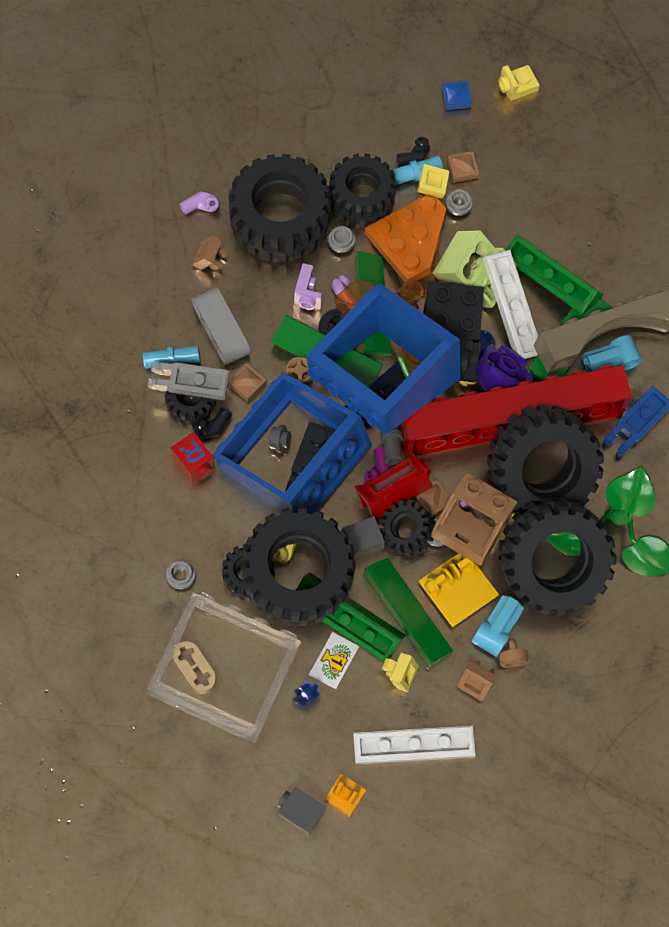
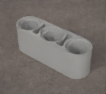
(220, 325)

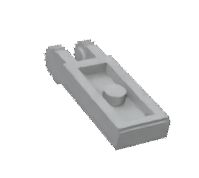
(190, 380)

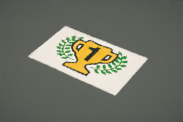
(334, 660)

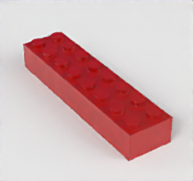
(476, 417)

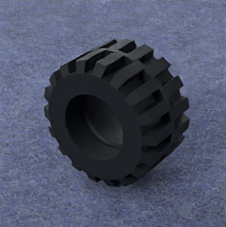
(362, 172)

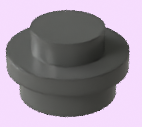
(279, 438)

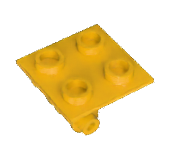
(458, 588)

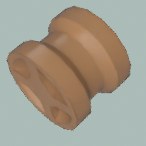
(299, 366)

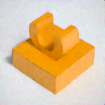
(345, 795)

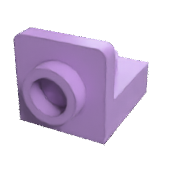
(304, 290)

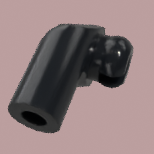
(214, 427)

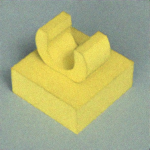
(433, 181)
(402, 671)

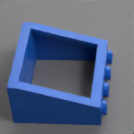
(409, 329)
(326, 468)

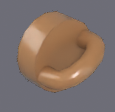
(513, 657)

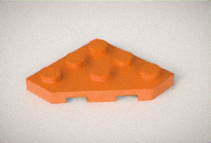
(410, 237)

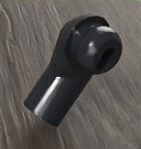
(418, 152)

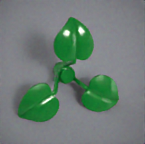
(627, 496)

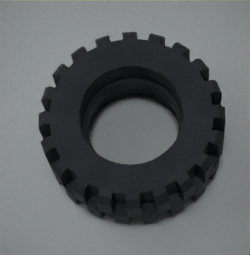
(274, 177)
(532, 429)
(306, 530)
(582, 581)

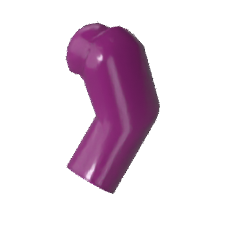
(380, 466)

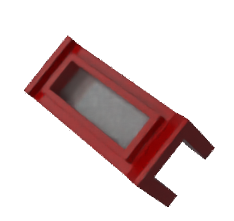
(395, 484)

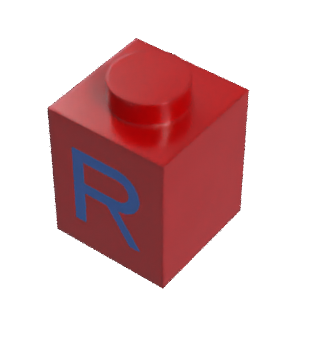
(193, 457)

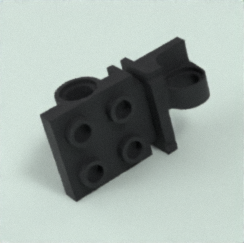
(459, 312)

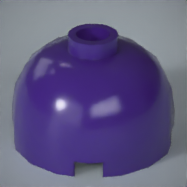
(501, 368)

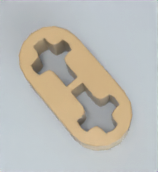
(200, 663)

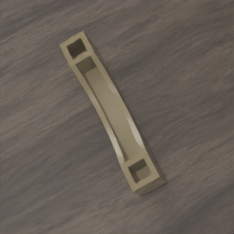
(562, 345)

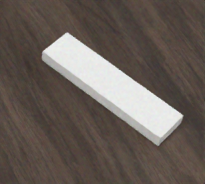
(512, 303)
(414, 745)

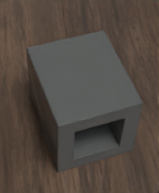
(365, 537)
(300, 810)

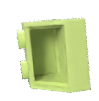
(457, 256)

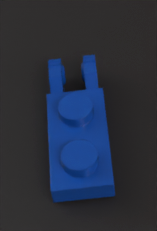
(639, 419)

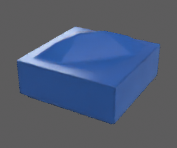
(456, 95)

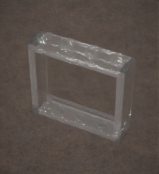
(201, 709)

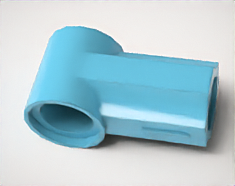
(618, 353)
(495, 631)

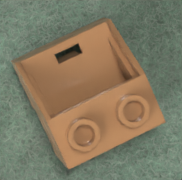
(474, 536)

